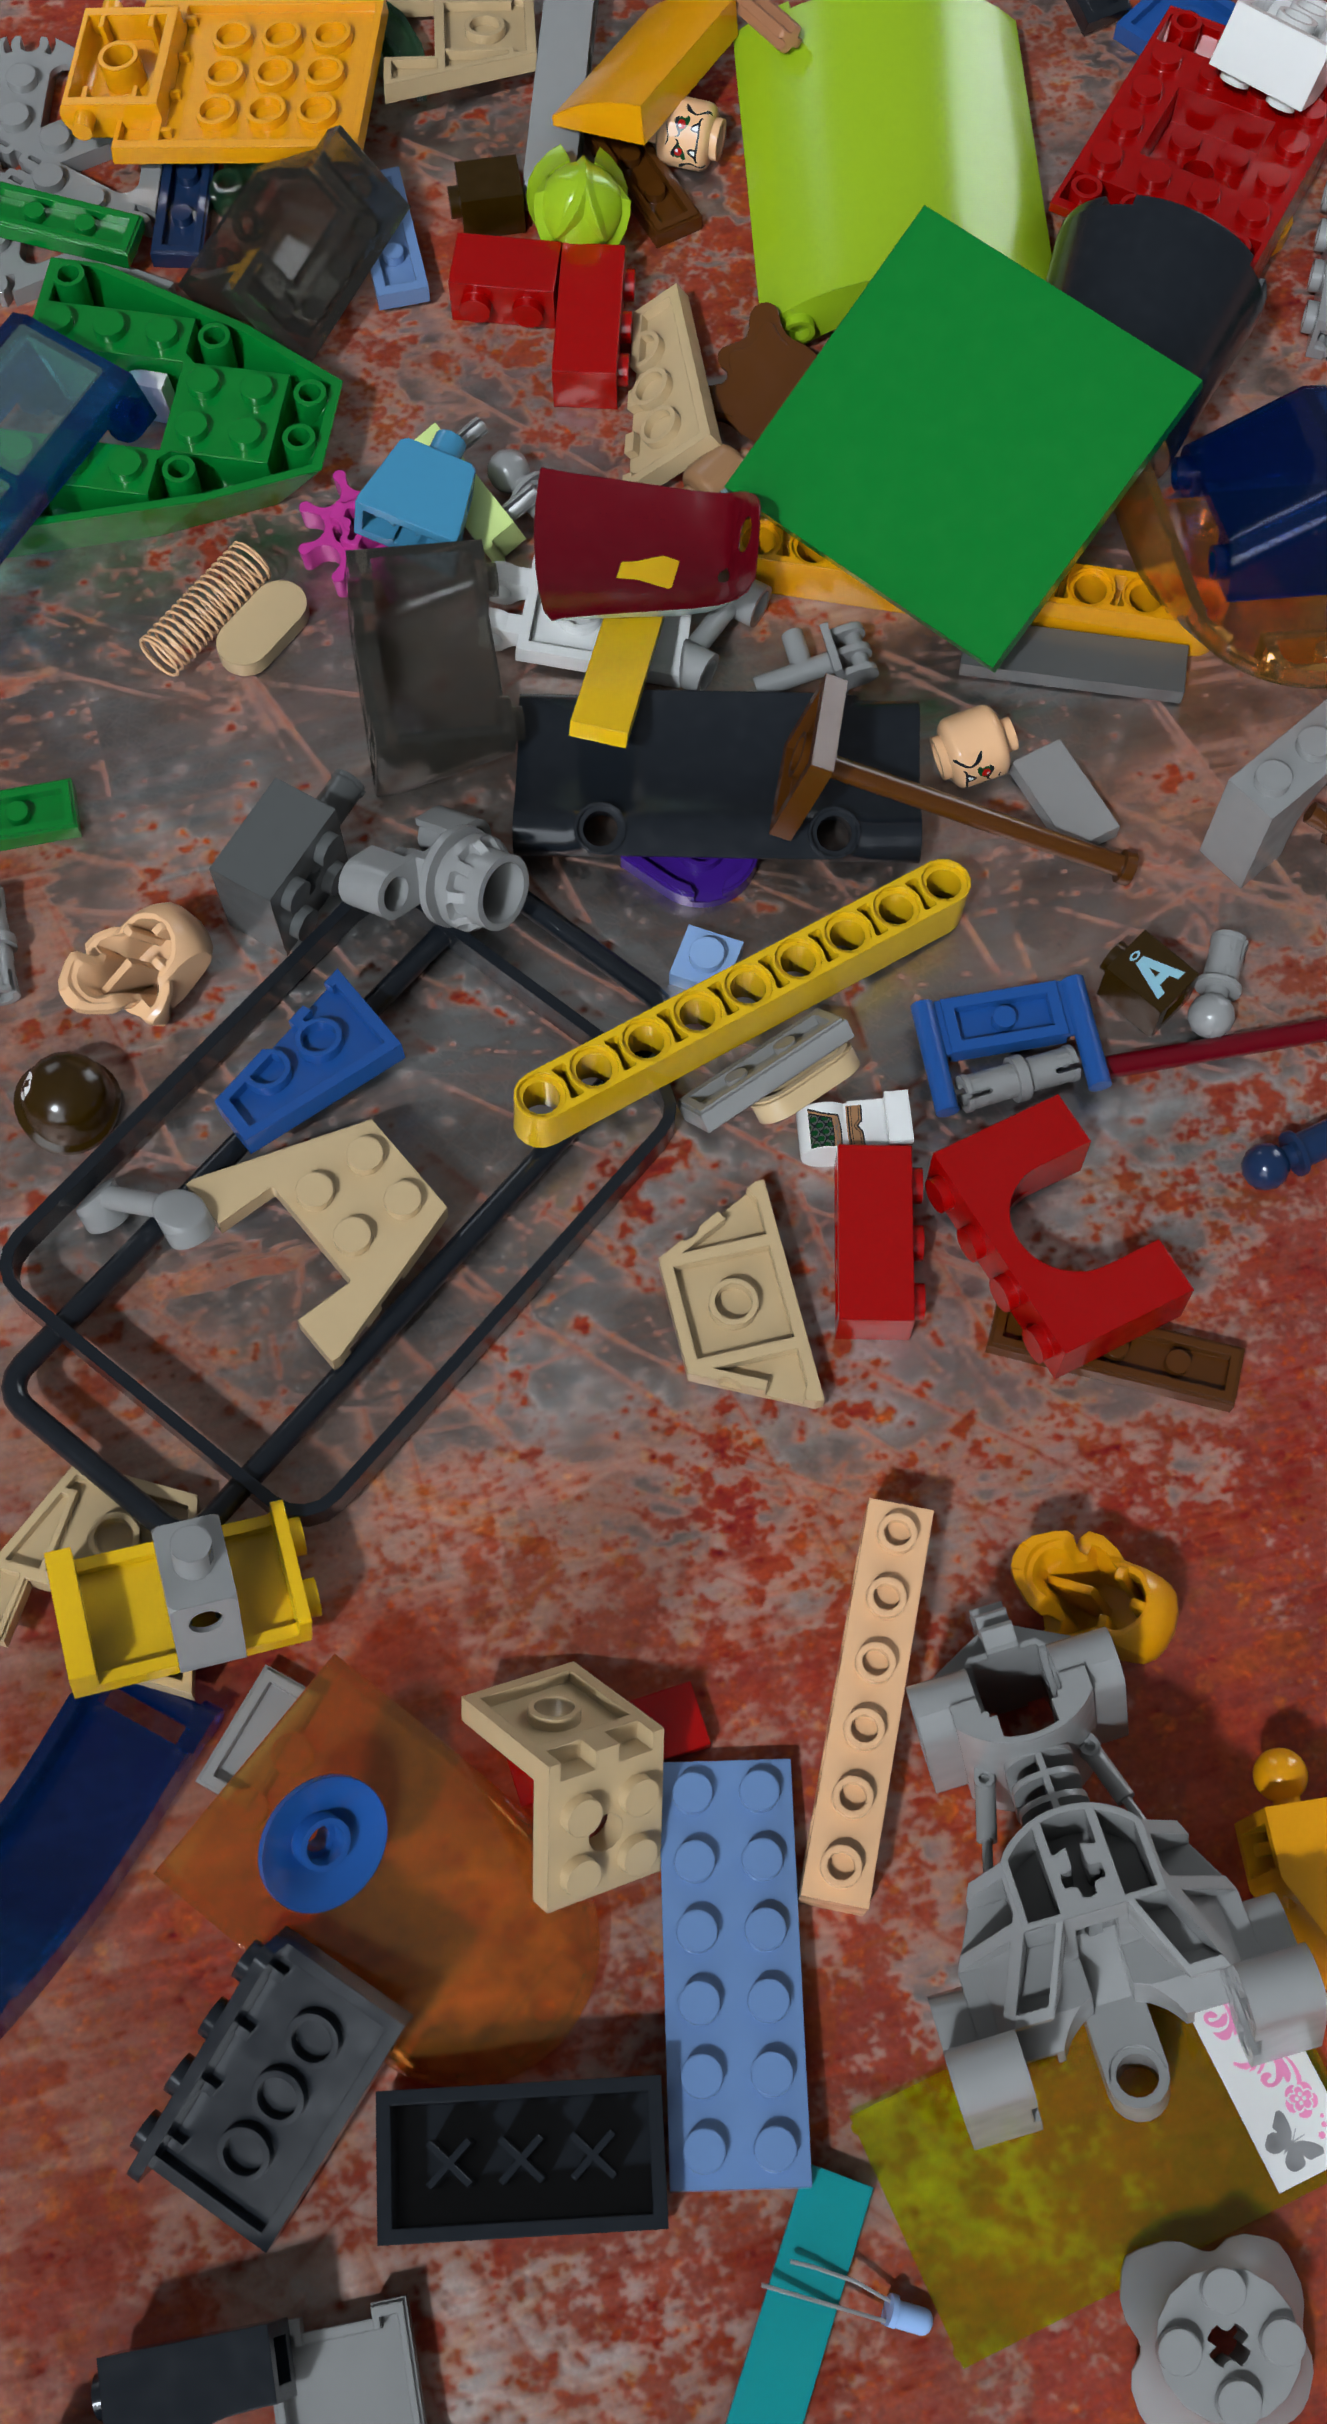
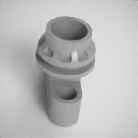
(457, 877)

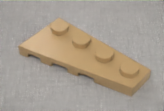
(671, 392)

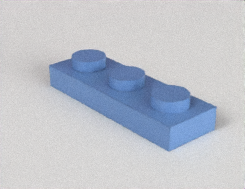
(399, 270)

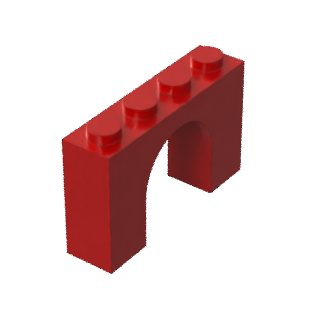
(1062, 1313)

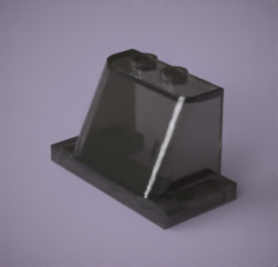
(298, 243)

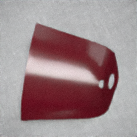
(597, 522)

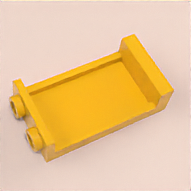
(117, 1615)

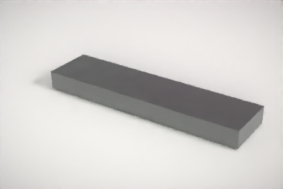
(1091, 664)

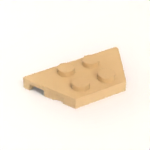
(739, 1306)

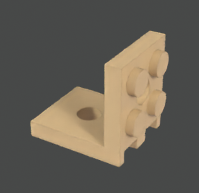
(587, 1760)

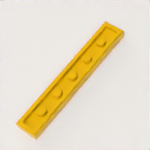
(620, 663)

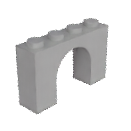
(1268, 799)

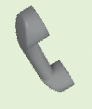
(696, 660)
(177, 1211)

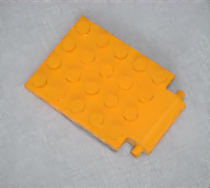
(223, 77)

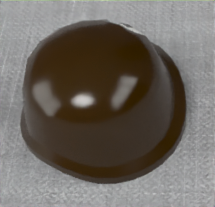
(67, 1103)

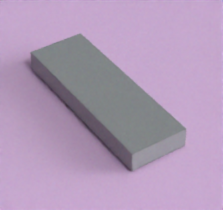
(764, 1069)

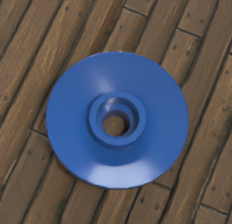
(340, 1857)

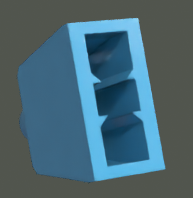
(418, 494)

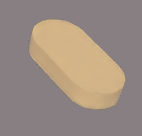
(262, 628)
(807, 1085)

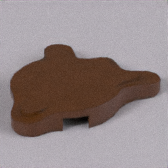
(759, 374)

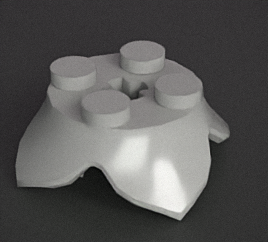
(1174, 2301)

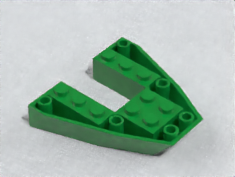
(240, 429)

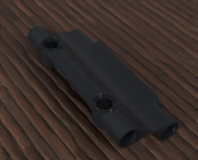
(706, 779)

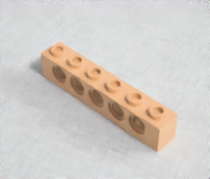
(865, 1708)

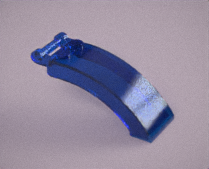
(80, 1826)

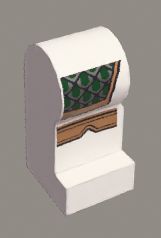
(856, 1122)

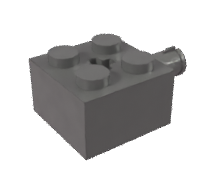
(286, 860)

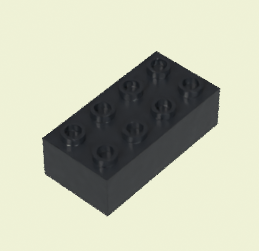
(520, 2160)

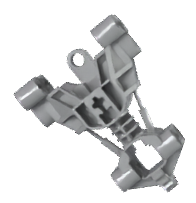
(1088, 1898)

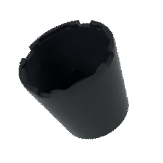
(1166, 281)

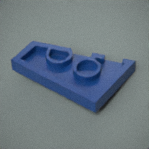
(316, 1063)

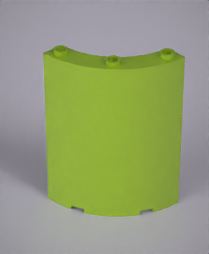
(867, 128)

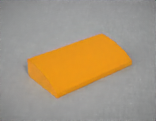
(651, 70)

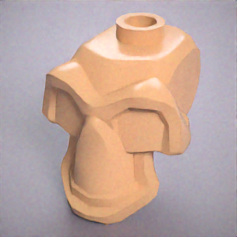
(139, 966)

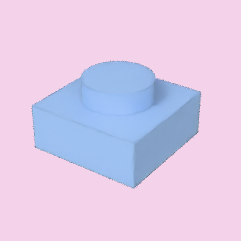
(702, 956)

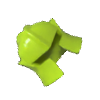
(578, 199)

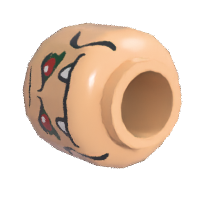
(691, 135)
(973, 746)

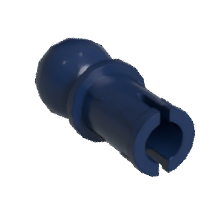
(1268, 1166)

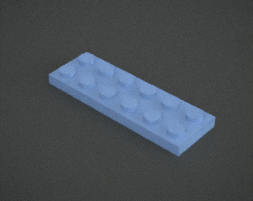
(733, 1978)

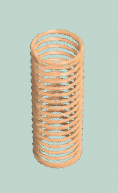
(233, 585)

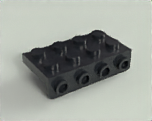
(270, 2085)

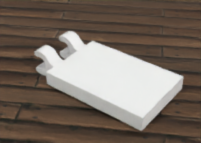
(568, 642)

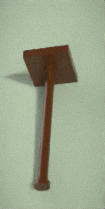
(812, 760)

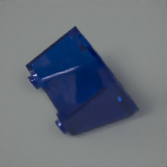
(1266, 496)

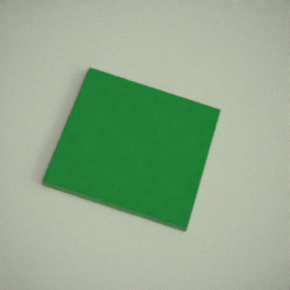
(963, 437)

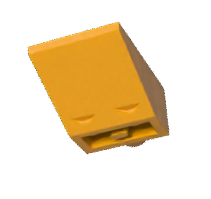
(1287, 1848)

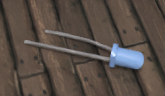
(895, 2312)

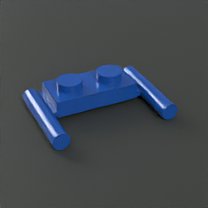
(1006, 1023)

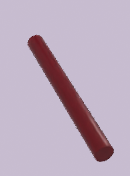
(1217, 1048)

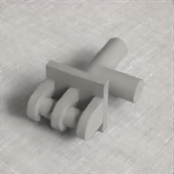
(845, 658)

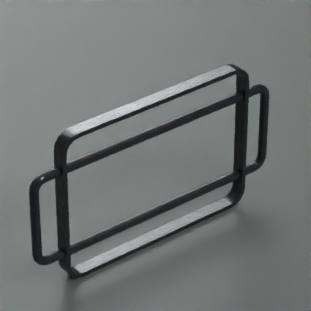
(247, 1480)

